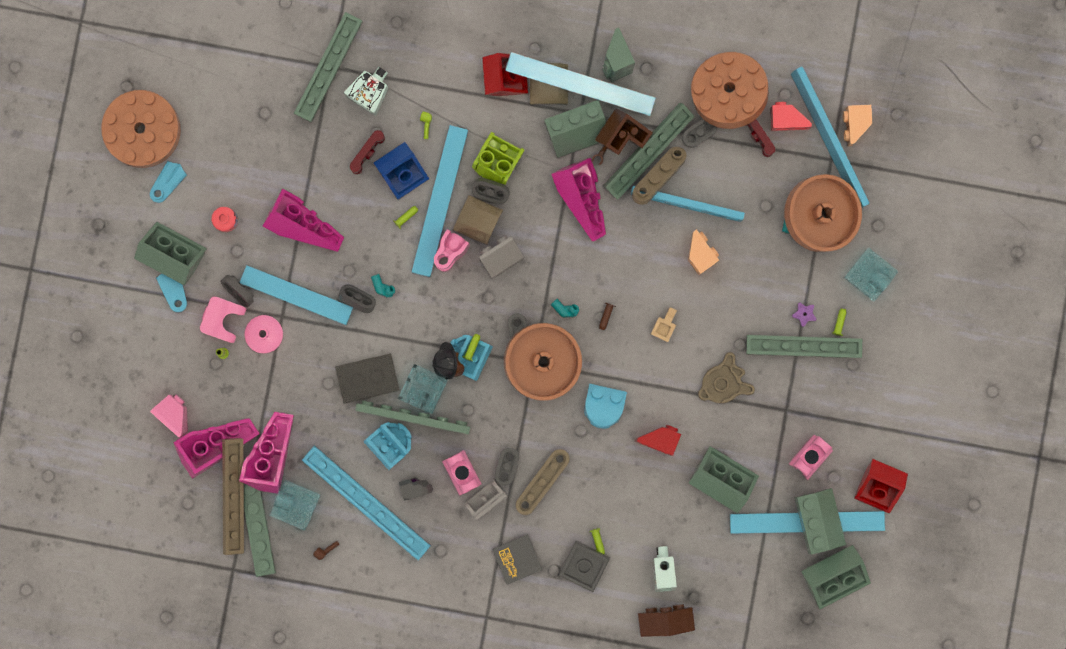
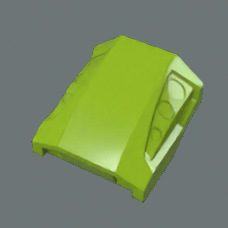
(497, 159)

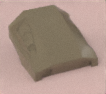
(548, 94)
(477, 220)

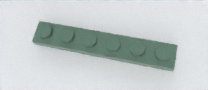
(328, 67)
(642, 158)
(804, 346)
(405, 415)
(258, 532)

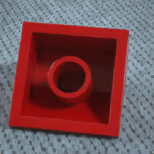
(501, 82)
(662, 439)
(881, 486)

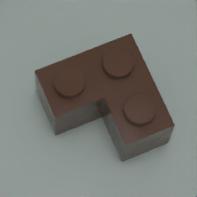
(620, 129)
(666, 621)

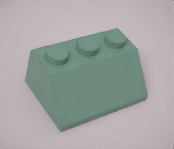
(618, 58)
(575, 128)
(169, 253)
(724, 479)
(820, 521)
(836, 576)

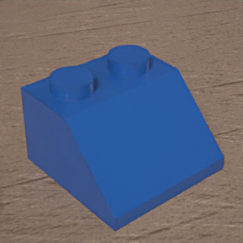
(401, 170)

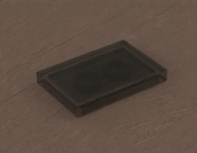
(367, 378)

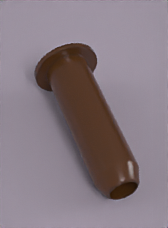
(606, 315)

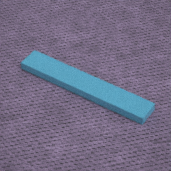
(697, 206)
(296, 295)

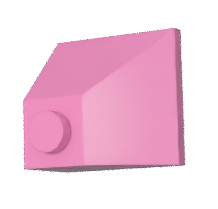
(172, 414)

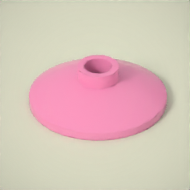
(273, 336)

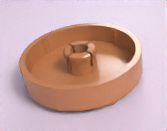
(733, 108)
(125, 117)
(805, 207)
(562, 366)

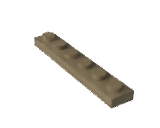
(233, 496)

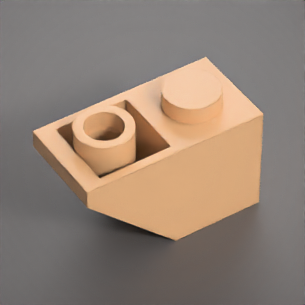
(857, 120)
(700, 254)

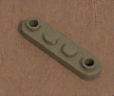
(659, 175)
(542, 482)

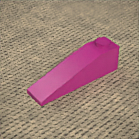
(579, 192)
(294, 221)
(204, 448)
(267, 460)

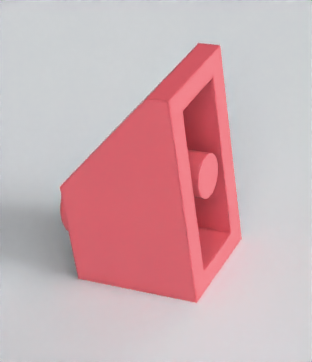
(787, 117)

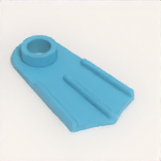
(167, 181)
(173, 292)

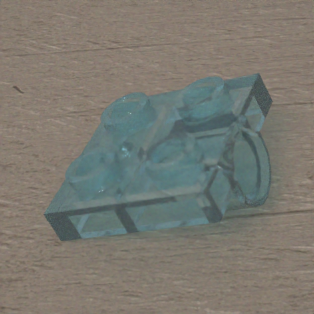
(871, 274)
(422, 389)
(295, 505)

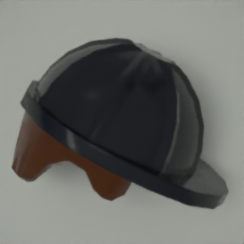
(447, 363)

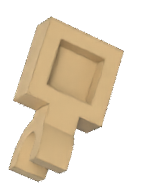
(664, 328)

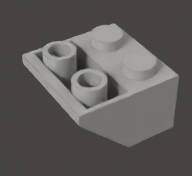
(501, 256)

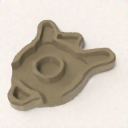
(724, 382)

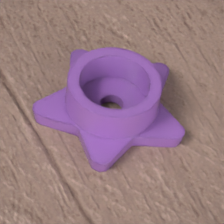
(799, 314)

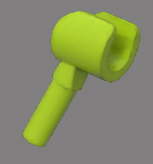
(426, 117)

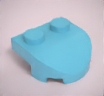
(480, 356)
(604, 405)
(390, 443)

